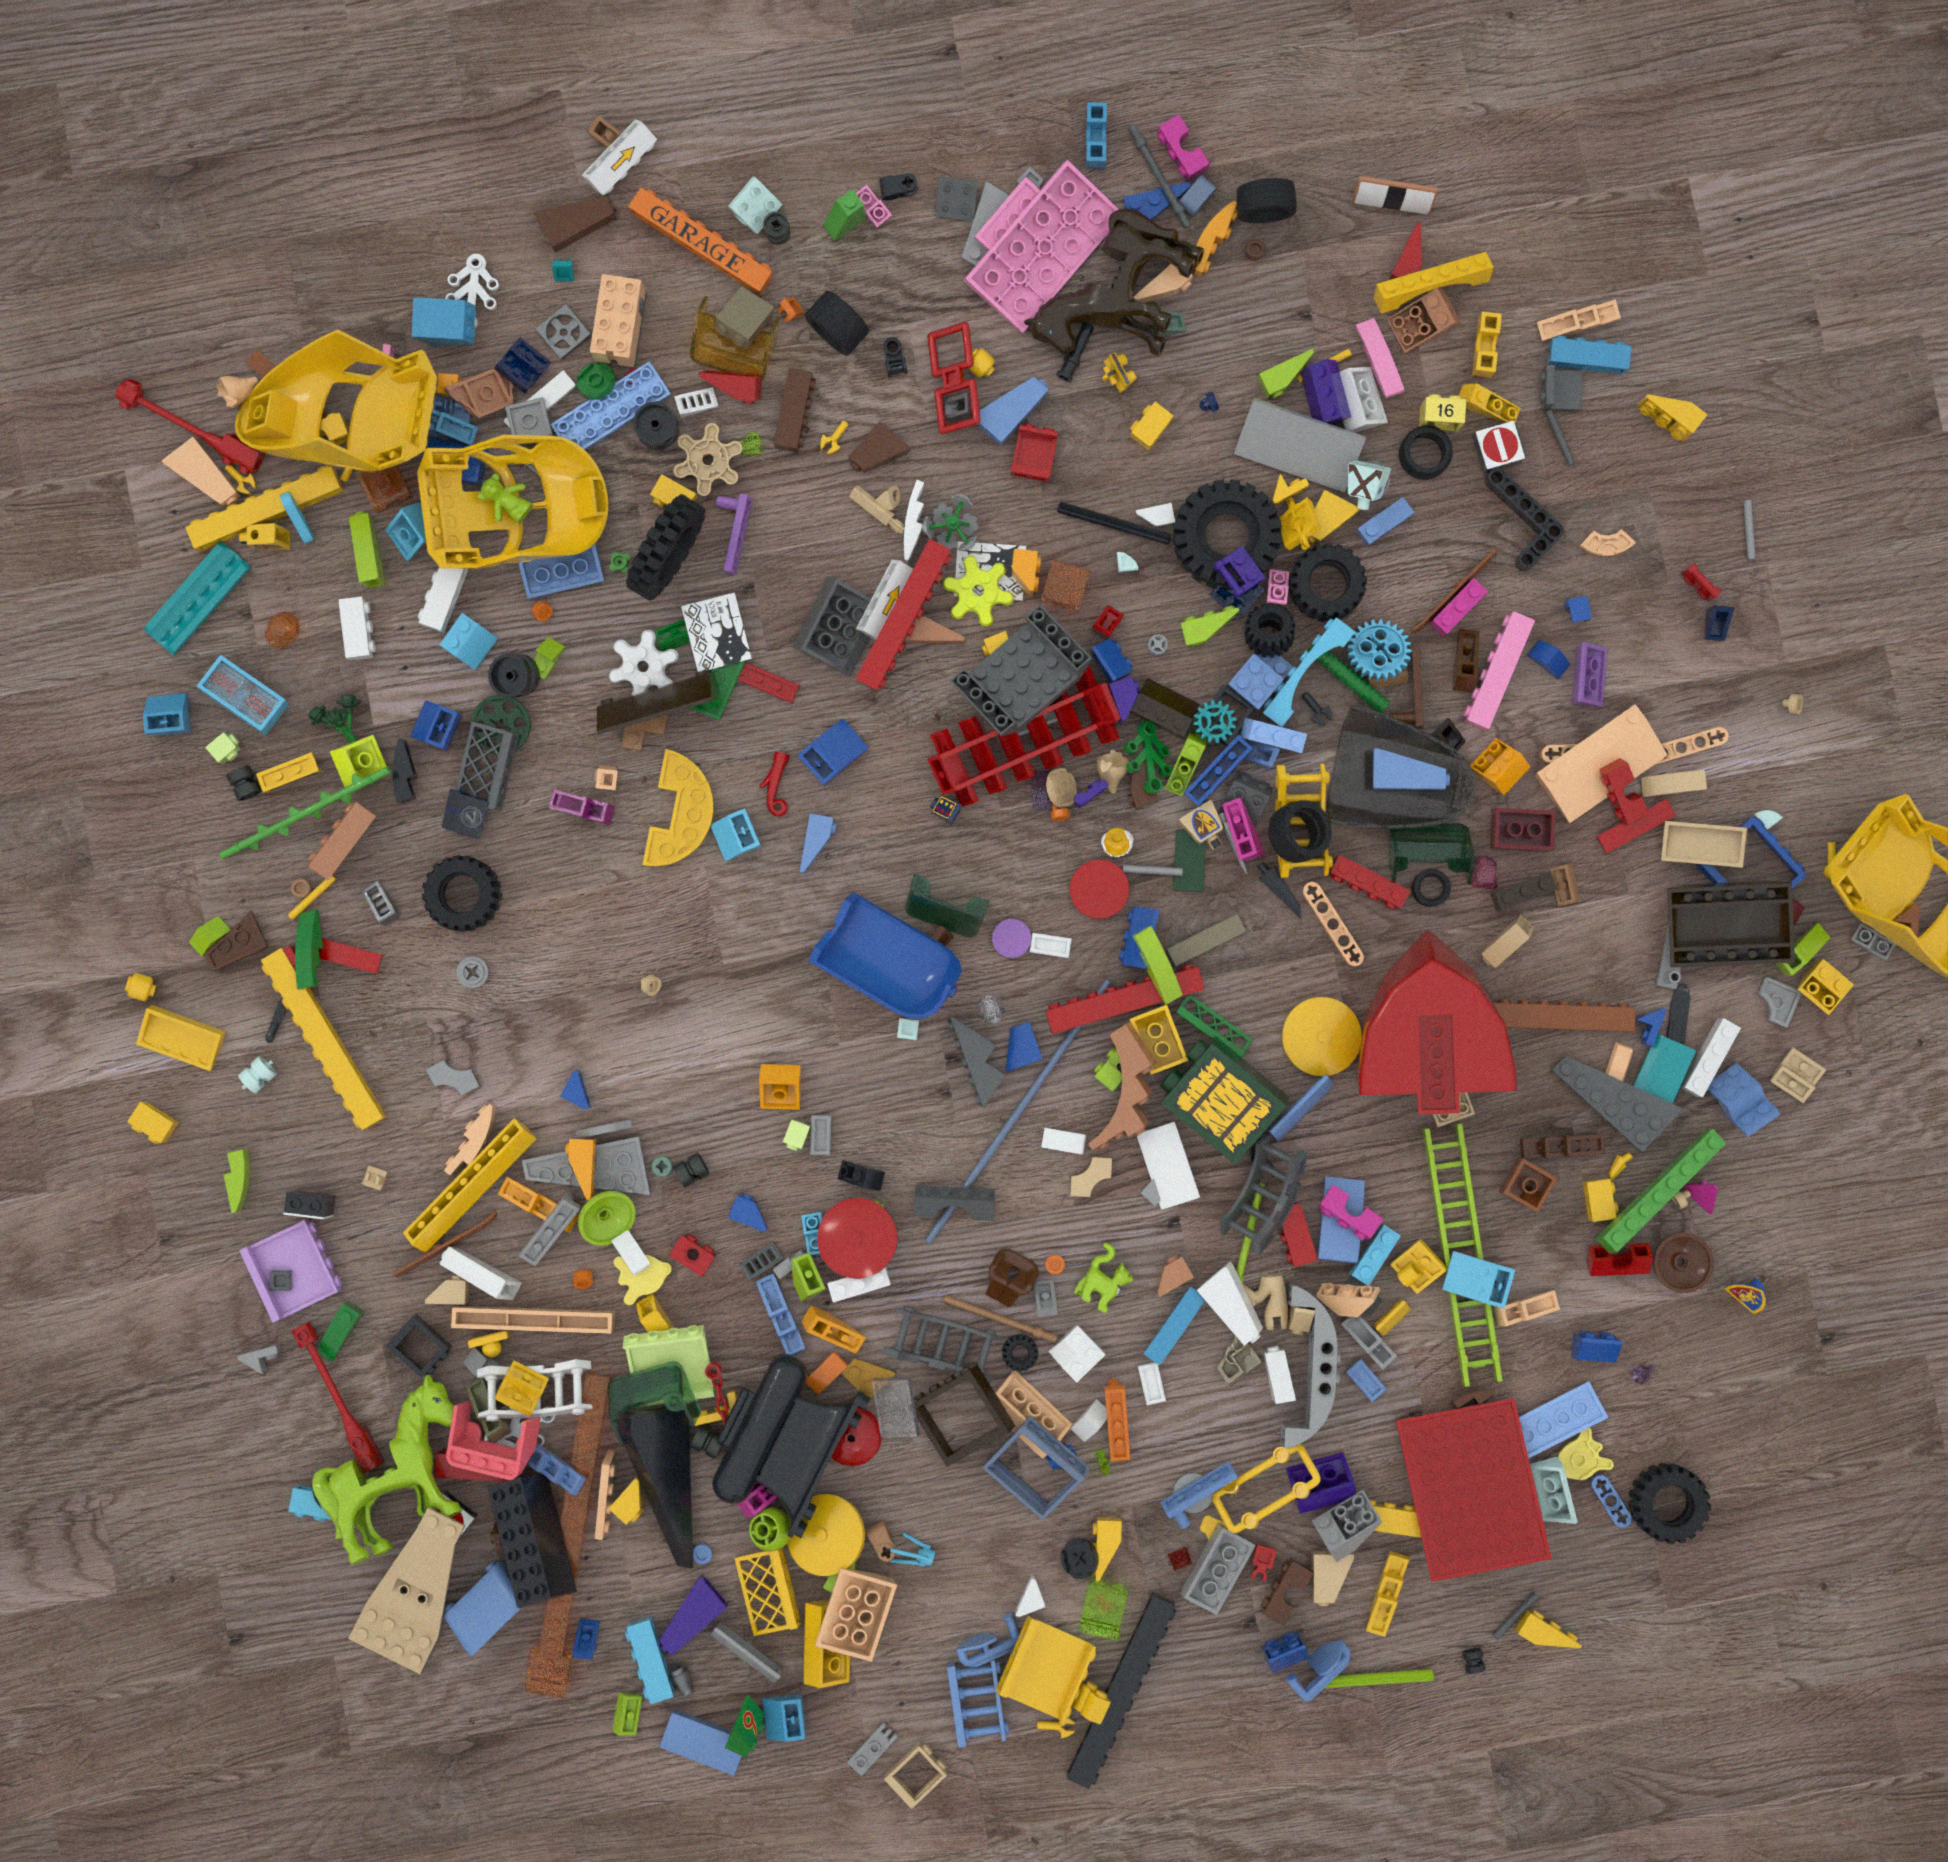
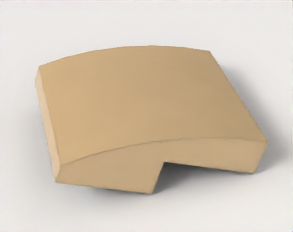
(1797, 1074)

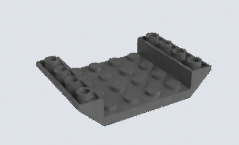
(1024, 673)

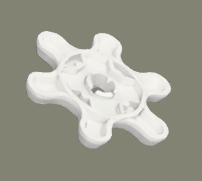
(645, 652)

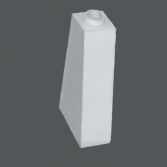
(480, 1274)
(1231, 1303)

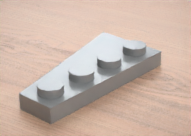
(989, 203)

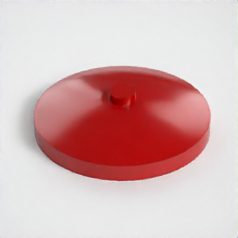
(857, 1238)

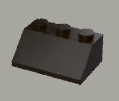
(1164, 708)

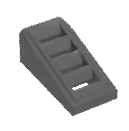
(745, 1268)

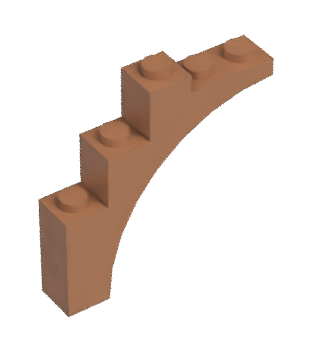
(1134, 1060)

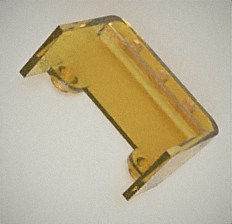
(723, 354)

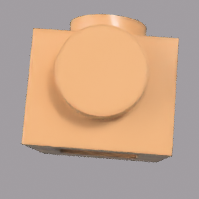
(606, 777)

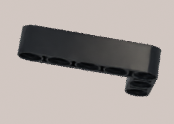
(1527, 516)

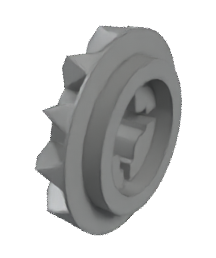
(463, 973)

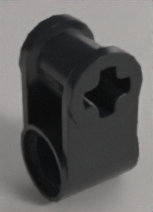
(895, 186)
(894, 360)

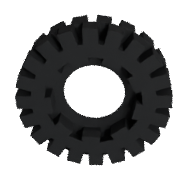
(1219, 499)
(665, 547)

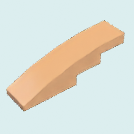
(1579, 320)

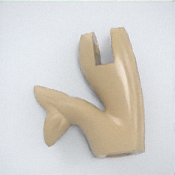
(1278, 1303)

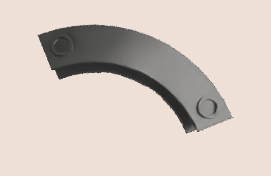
(1284, 1202)
(936, 1360)

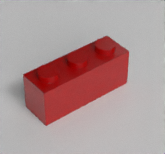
(1297, 1238)

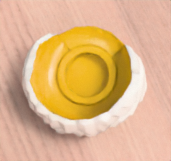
(1117, 842)

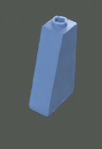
(1008, 412)
(1403, 773)

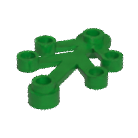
(1147, 733)

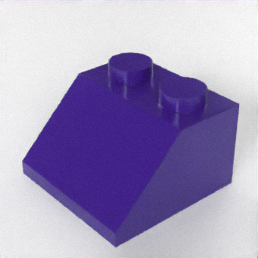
(1124, 695)

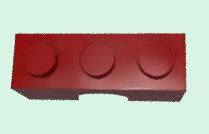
(1616, 777)
(1634, 1261)

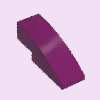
(581, 807)

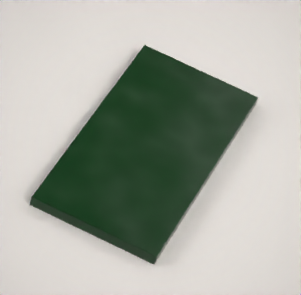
(1191, 858)

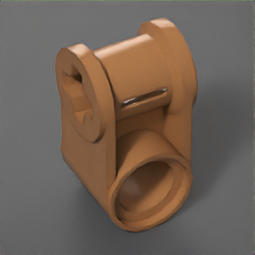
(880, 1538)

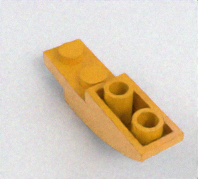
(1215, 232)

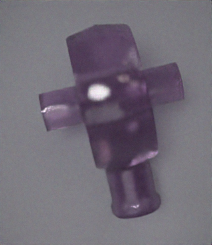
(1642, 1373)

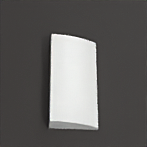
(1168, 1165)

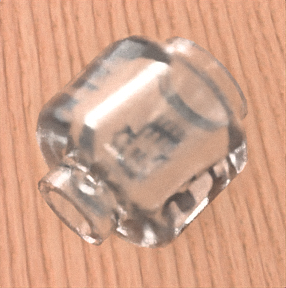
(991, 1009)

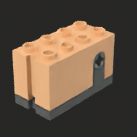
(618, 321)

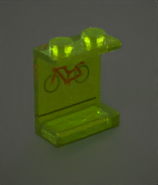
(1103, 1609)

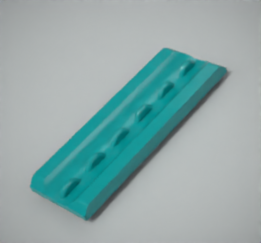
(197, 598)

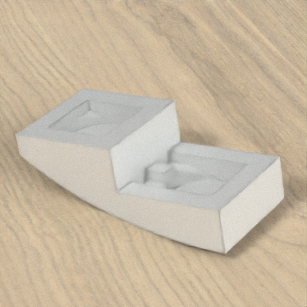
(1063, 1141)
(630, 1252)

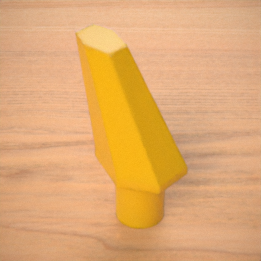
(1619, 1165)

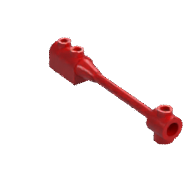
(229, 446)
(357, 1437)

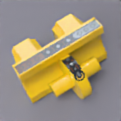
(1115, 372)

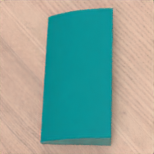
(1664, 1068)

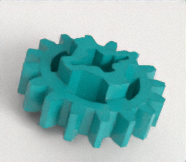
(1222, 726)

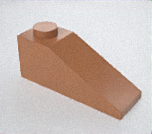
(932, 632)

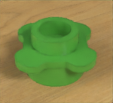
(619, 557)

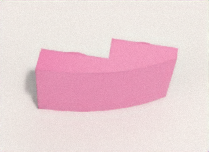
(874, 208)
(1277, 587)

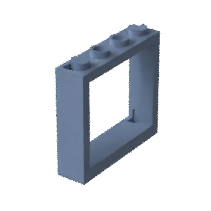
(1050, 1446)

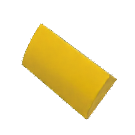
(180, 1037)

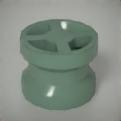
(666, 1166)

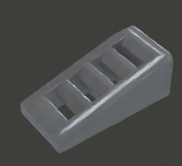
(386, 914)

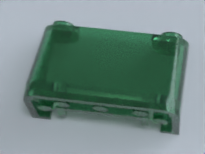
(940, 913)

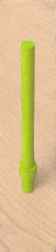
(1247, 1241)

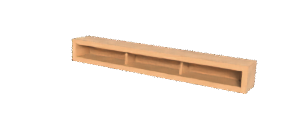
(533, 1319)

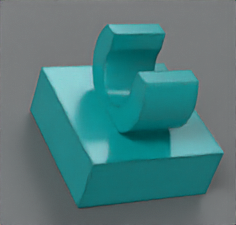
(563, 270)

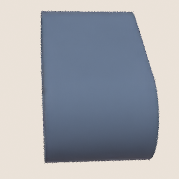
(1198, 195)

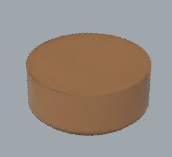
(301, 888)

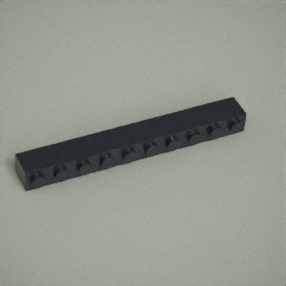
(1121, 1689)

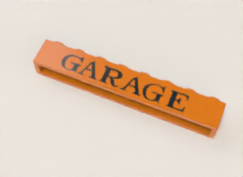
(701, 241)

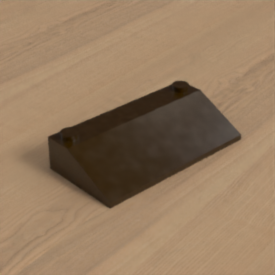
(656, 702)

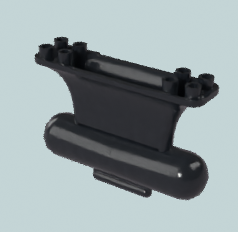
(782, 1440)

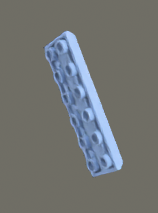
(604, 416)

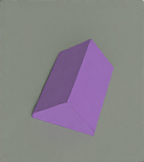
(1589, 675)

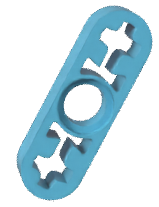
(297, 517)

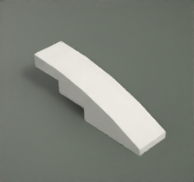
(912, 528)

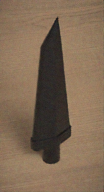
(1274, 881)

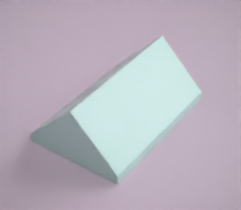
(1553, 1491)

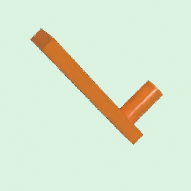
(1117, 1421)

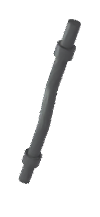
(1141, 144)

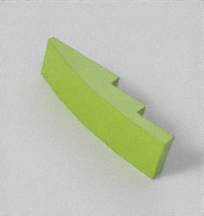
(1158, 965)

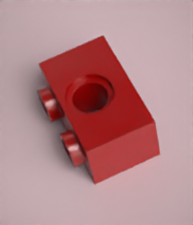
(681, 1254)

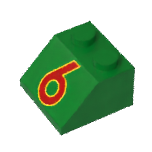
(745, 1728)

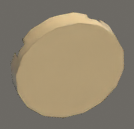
(1061, 787)

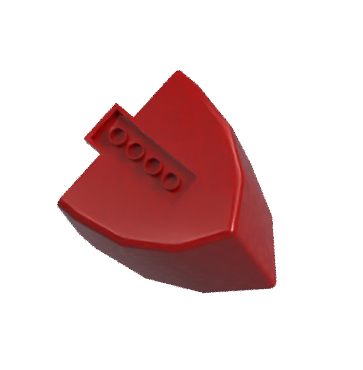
(1434, 1032)

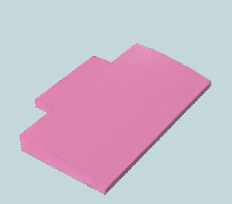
(1038, 242)

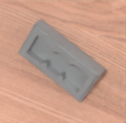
(820, 1135)

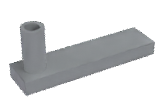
(1667, 976)
(550, 1229)

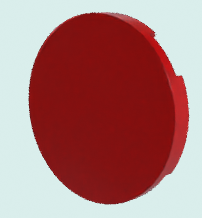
(1099, 889)

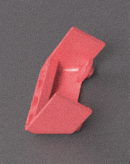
(471, 1453)

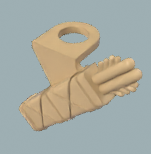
(881, 506)

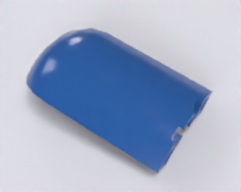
(887, 960)

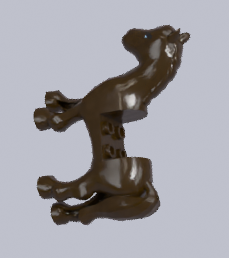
(1133, 242)

